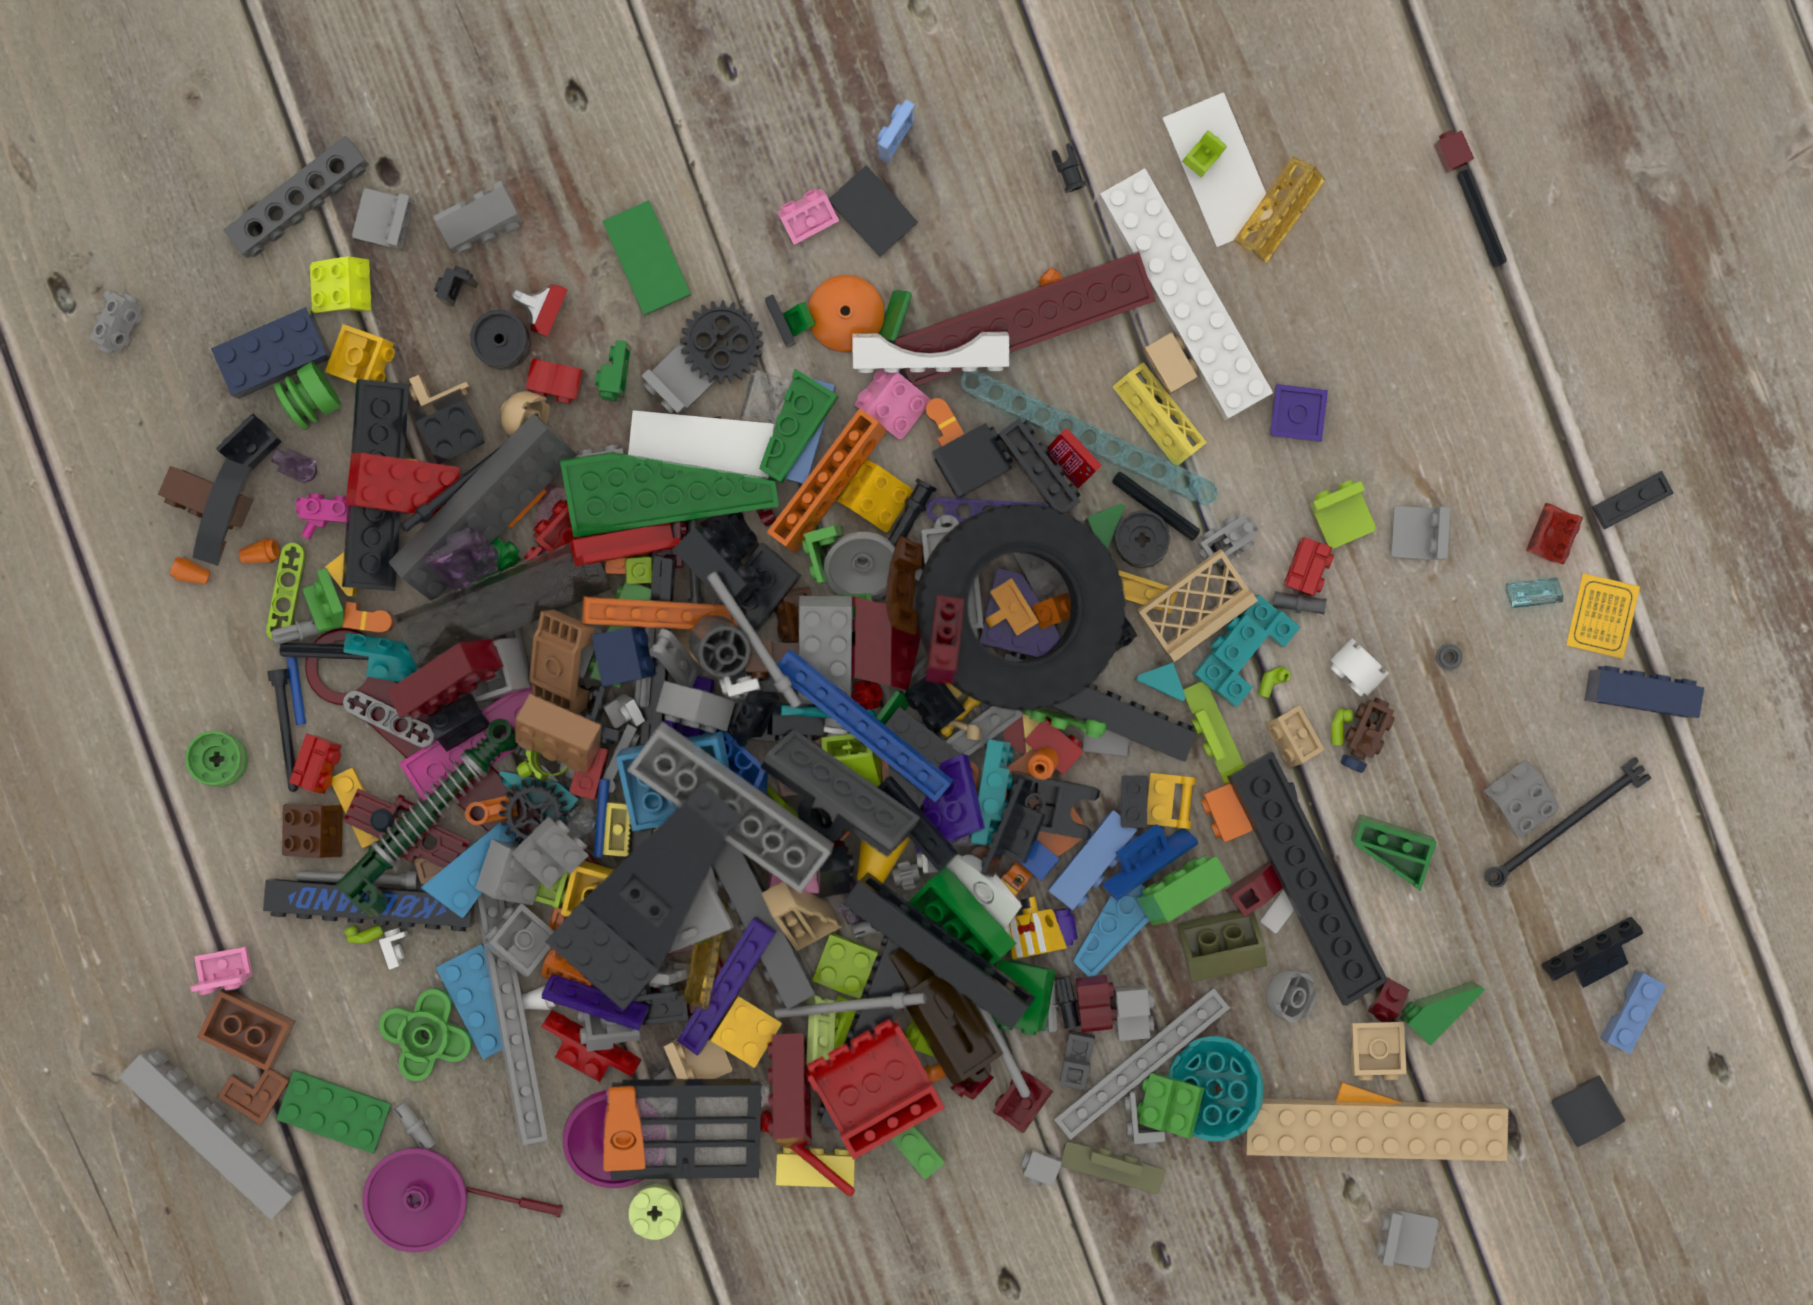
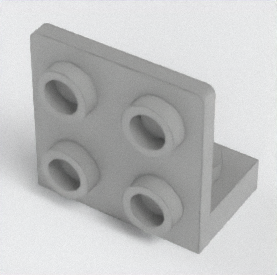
(383, 218)
(1420, 532)

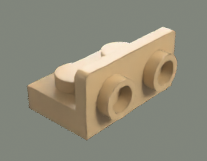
(1294, 737)

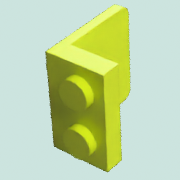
(340, 285)

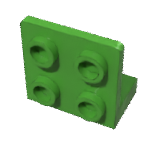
(812, 547)

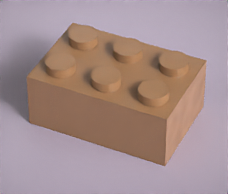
(557, 734)

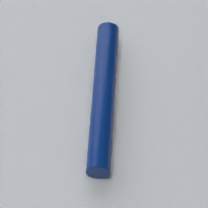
(296, 691)
(603, 794)

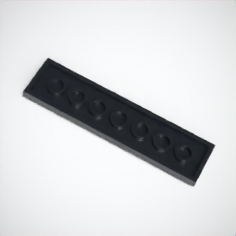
(374, 533)

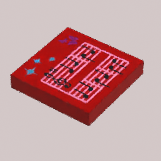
(1073, 458)

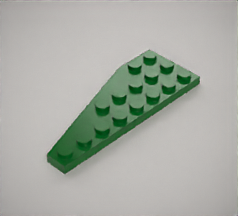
(634, 491)

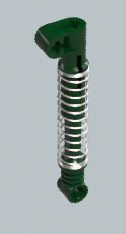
(385, 852)

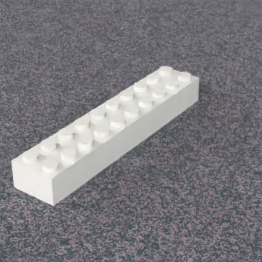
(1185, 294)

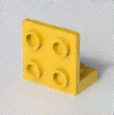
(875, 495)

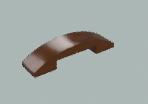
(900, 585)

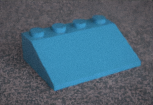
(646, 805)

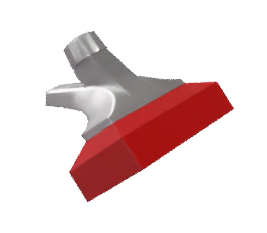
(541, 306)

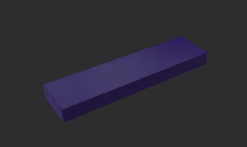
(592, 1001)

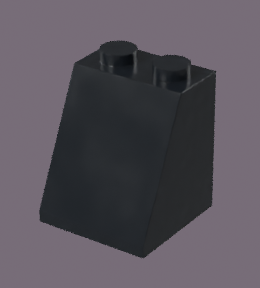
(972, 460)

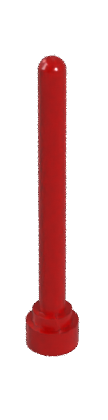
(811, 1159)

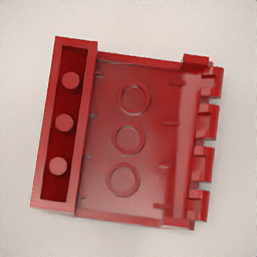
(874, 1088)

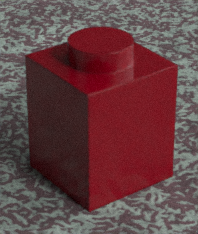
(1453, 150)

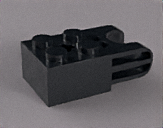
(1056, 803)

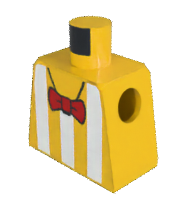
(1035, 931)

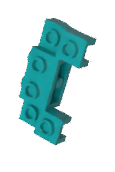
(1238, 644)
(992, 787)

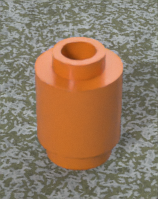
(1043, 763)

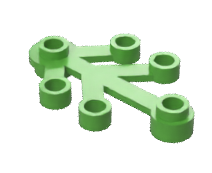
(1091, 727)

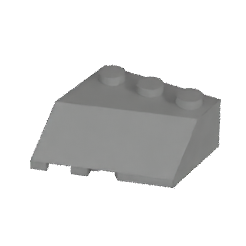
(480, 219)

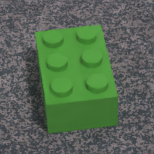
(1183, 889)

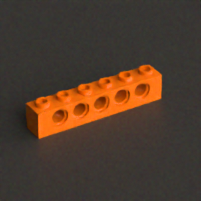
(827, 480)

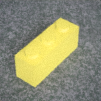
(795, 1171)

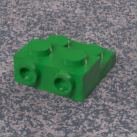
(612, 379)

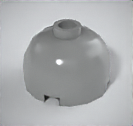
(1291, 995)

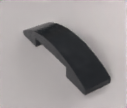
(219, 511)

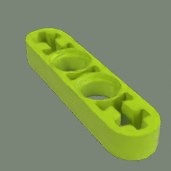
(281, 591)

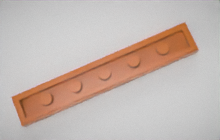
(648, 612)

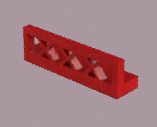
(623, 544)

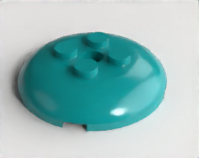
(1232, 1066)

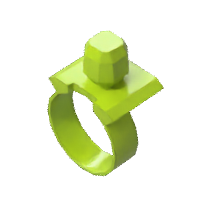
(532, 767)

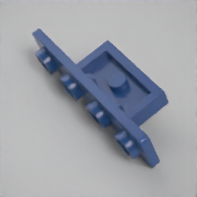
(1147, 857)

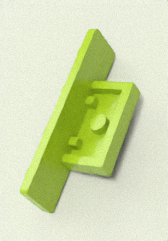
(1215, 733)

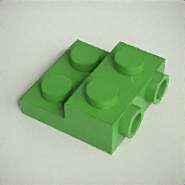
(1170, 1104)

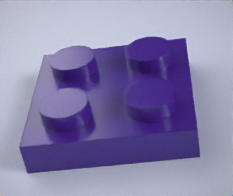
(1298, 413)

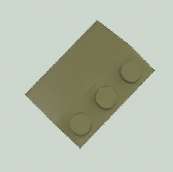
(1222, 945)

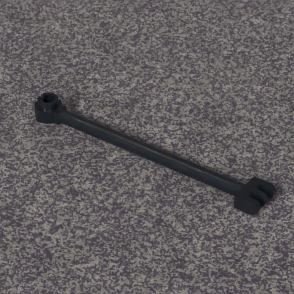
(1630, 776)

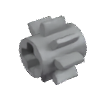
(906, 874)

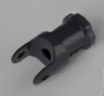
(1069, 170)

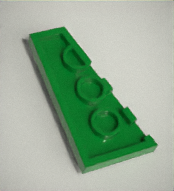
(800, 418)

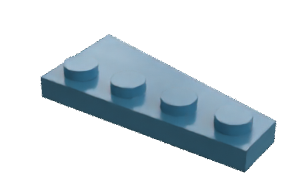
(457, 881)
(1111, 932)

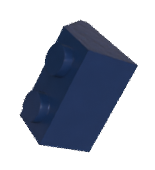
(623, 656)

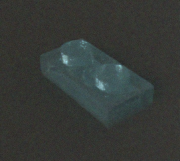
(1534, 592)

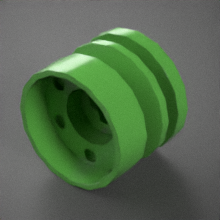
(308, 395)
(208, 746)

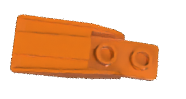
(623, 1132)

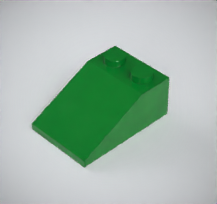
(1435, 1013)

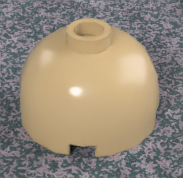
(520, 407)

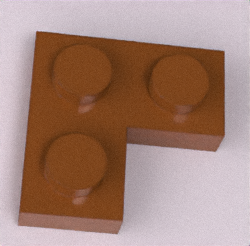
(258, 1100)

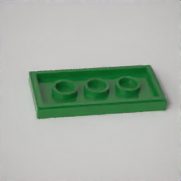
(646, 258)

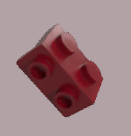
(1020, 1110)

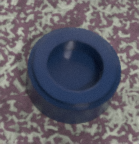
(1353, 763)

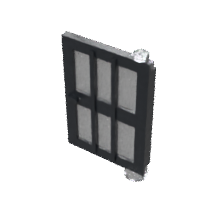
(698, 1127)

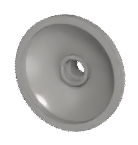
(854, 576)

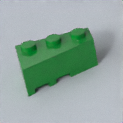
(1396, 847)

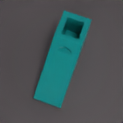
(512, 778)

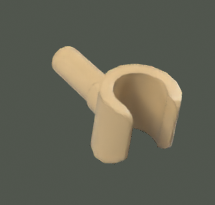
(973, 731)

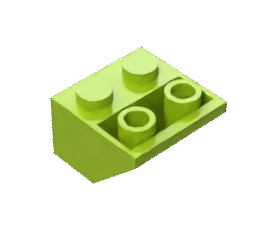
(855, 756)

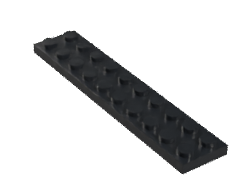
(1307, 878)

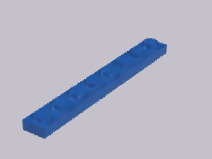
(864, 726)

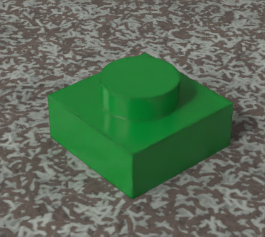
(799, 319)

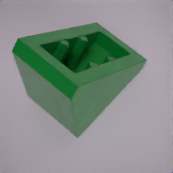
(1105, 523)

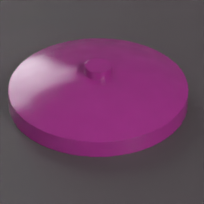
(585, 1142)
(414, 1199)

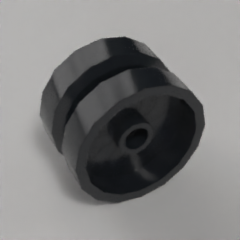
(500, 324)

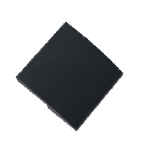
(1588, 1111)

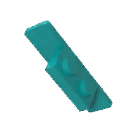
(387, 657)

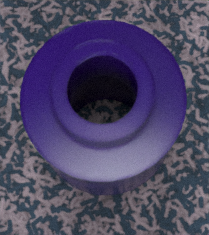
(1067, 925)

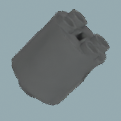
(719, 646)

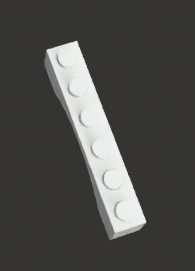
(985, 350)

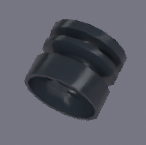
(1138, 524)

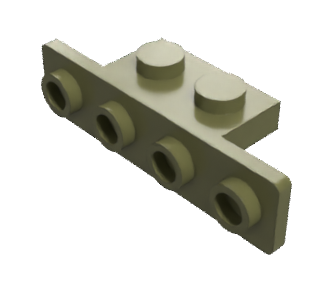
(1112, 1167)

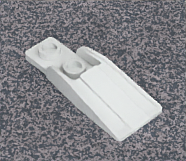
(987, 890)

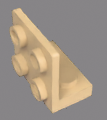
(707, 1065)

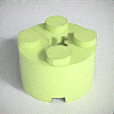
(645, 1222)

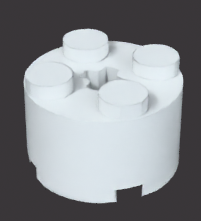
(1358, 667)

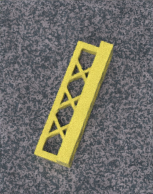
(1156, 416)

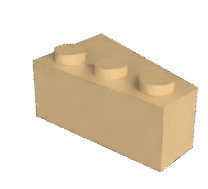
(800, 915)

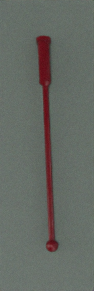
(522, 1202)

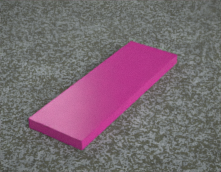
(432, 762)

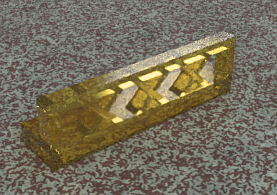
(1285, 210)
(703, 969)

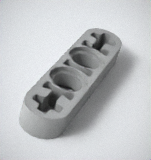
(388, 722)

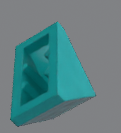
(1163, 680)

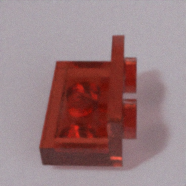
(1554, 534)

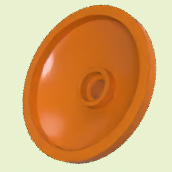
(842, 291)

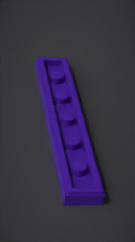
(727, 985)

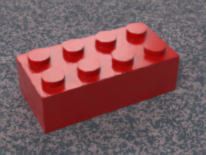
(395, 482)

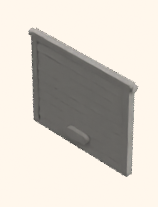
(704, 919)

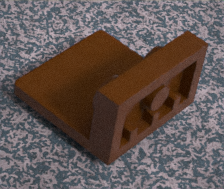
(312, 830)

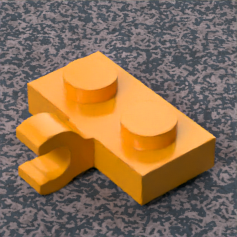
(1012, 608)

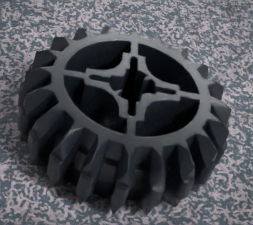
(527, 802)

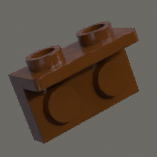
(788, 615)

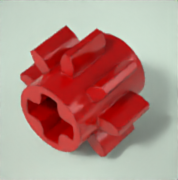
(867, 694)

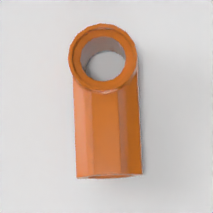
(491, 809)

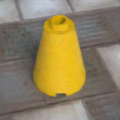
(876, 863)

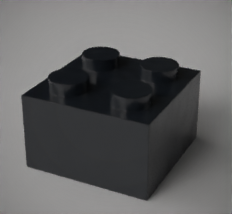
(449, 426)

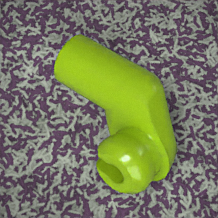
(1271, 678)
(1337, 725)
(366, 936)

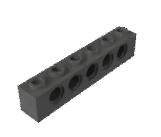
(282, 198)

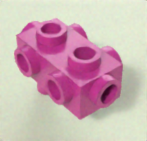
(320, 511)

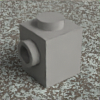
(1040, 1167)

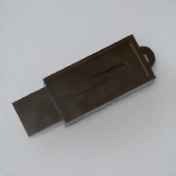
(947, 1022)

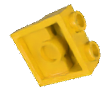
(359, 355)

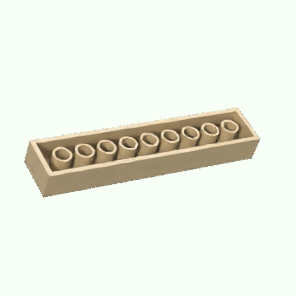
(1379, 1130)

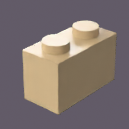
(1171, 363)

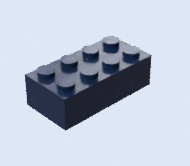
(271, 353)
(1648, 694)

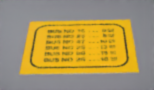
(1603, 616)

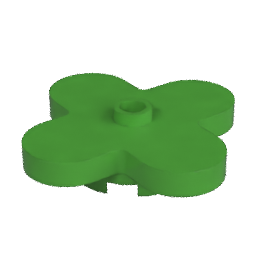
(419, 1052)

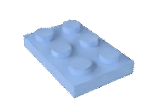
(892, 136)

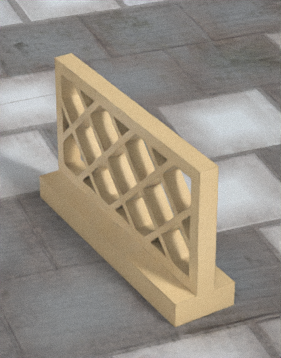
(1209, 622)

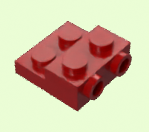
(557, 529)

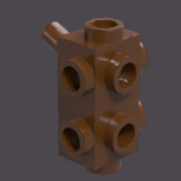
(1367, 735)

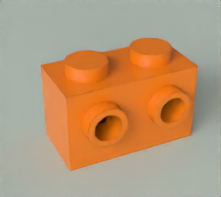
(1226, 813)

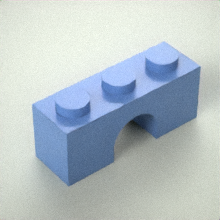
(1641, 998)

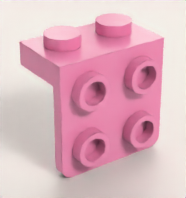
(892, 402)
(222, 968)

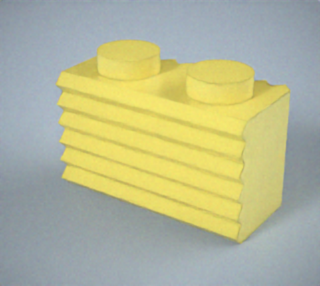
(617, 830)

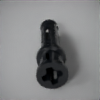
(914, 505)

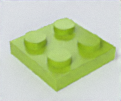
(845, 965)

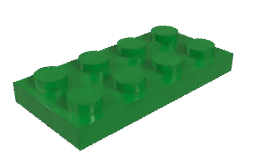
(334, 1111)

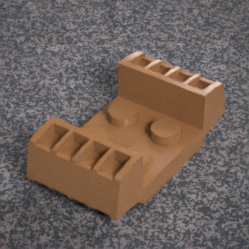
(557, 660)

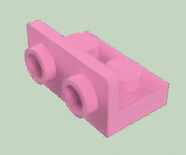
(807, 215)

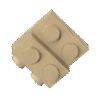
(1378, 1050)

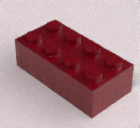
(446, 679)
(791, 1091)

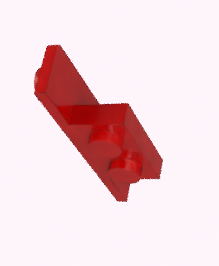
(576, 1055)

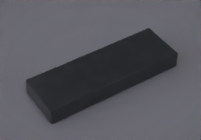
(1632, 500)

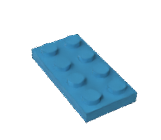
(470, 989)

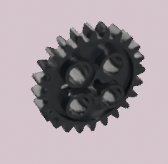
(705, 326)

